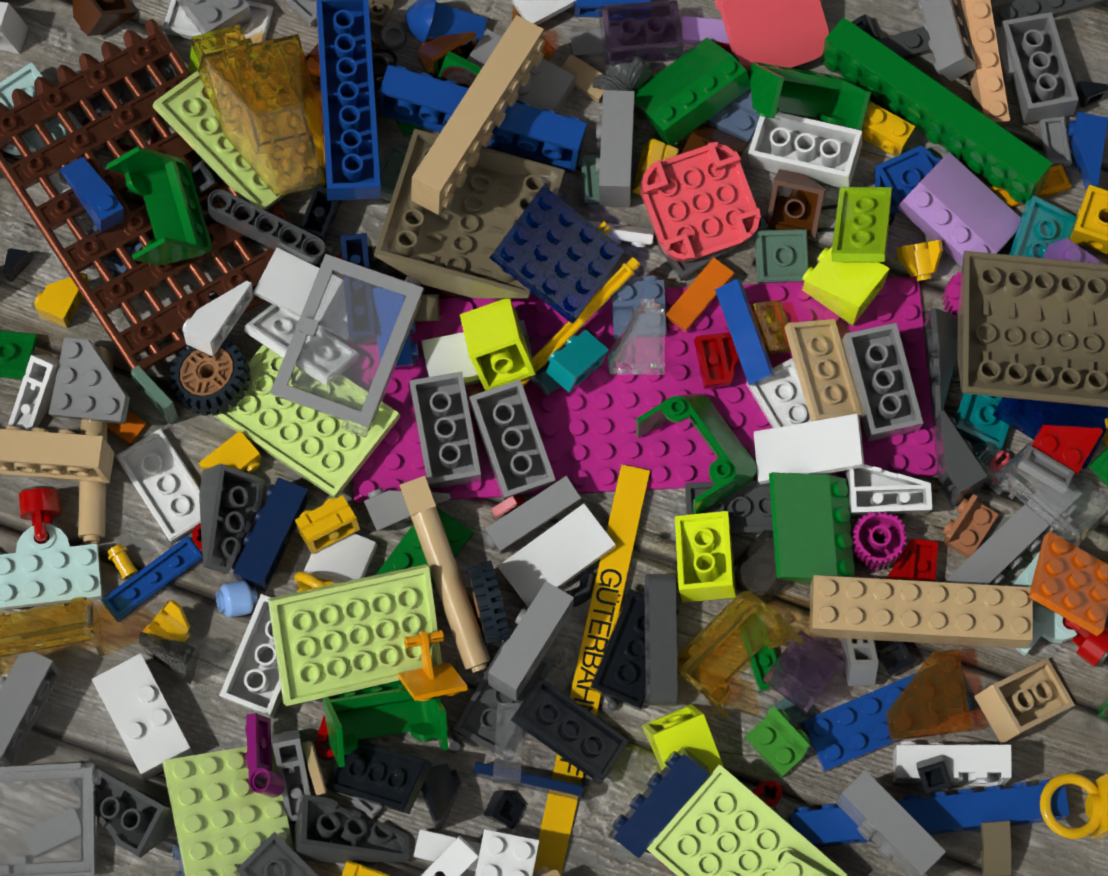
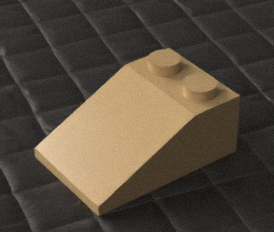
(1024, 700)

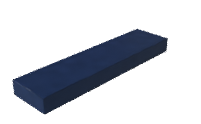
(536, 783)

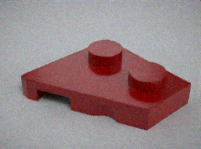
(716, 359)
(1067, 444)
(916, 562)

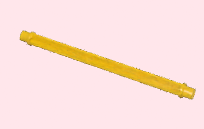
(597, 301)

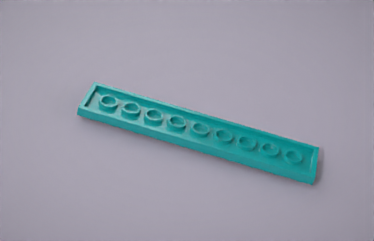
(1038, 227)

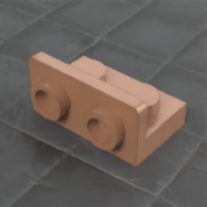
(970, 527)

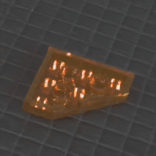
(932, 700)

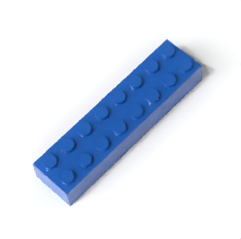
(348, 100)
(524, 131)

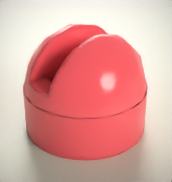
(995, 467)

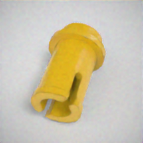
(122, 561)

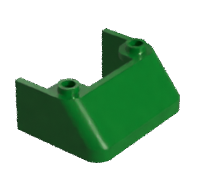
(807, 94)
(170, 204)
(733, 464)
(381, 712)

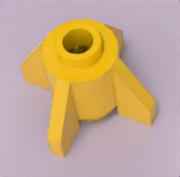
(921, 258)
(170, 623)

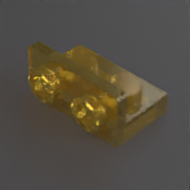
(219, 40)
(771, 323)

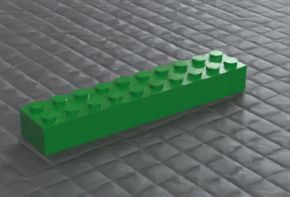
(936, 112)

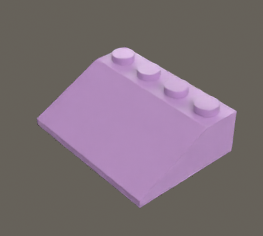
(959, 211)

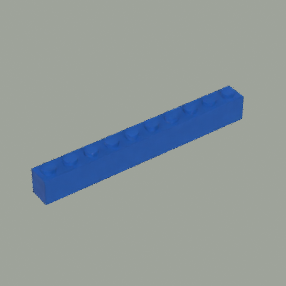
(937, 813)

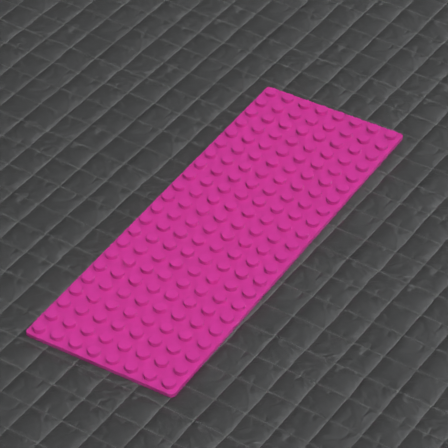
(595, 424)

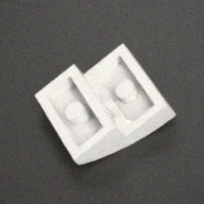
(342, 560)

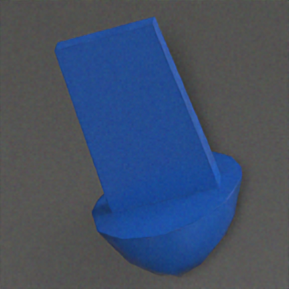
(434, 19)

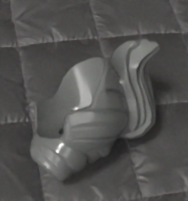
(624, 76)

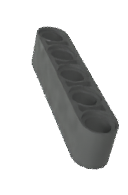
(259, 218)
(660, 640)

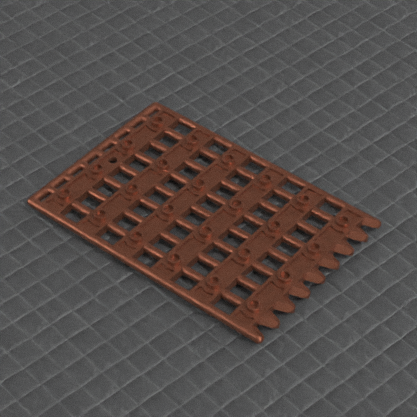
(63, 208)

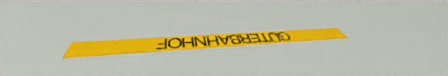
(600, 622)

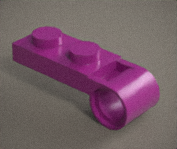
(260, 757)

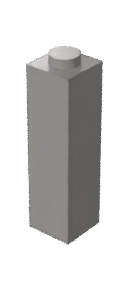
(531, 515)

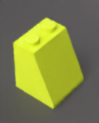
(844, 286)
(497, 344)
(682, 729)

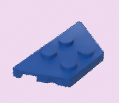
(904, 173)

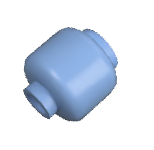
(236, 599)

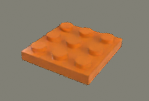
(1071, 583)

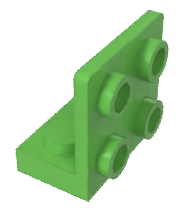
(778, 741)

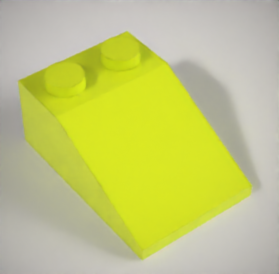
(705, 557)

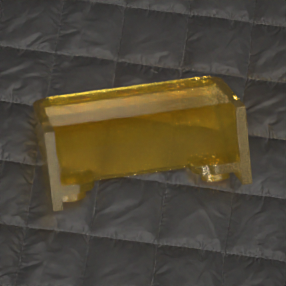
(50, 628)
(729, 644)

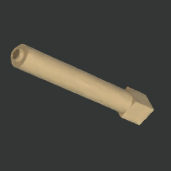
(93, 494)
(445, 574)

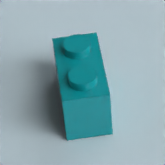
(576, 360)

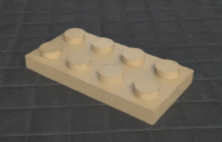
(822, 369)

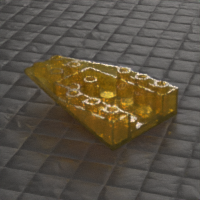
(269, 111)

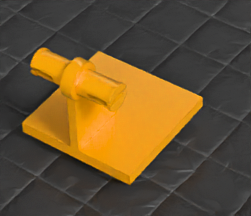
(430, 680)

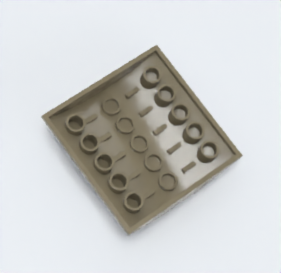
(455, 246)
(1033, 329)

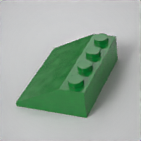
(691, 90)
(811, 526)

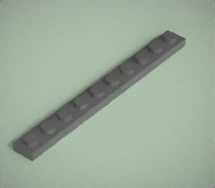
(915, 42)

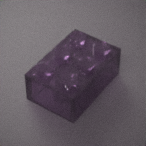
(641, 30)

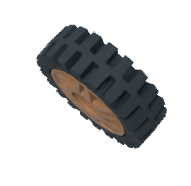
(206, 394)
(488, 602)

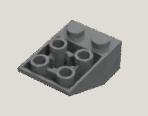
(958, 469)

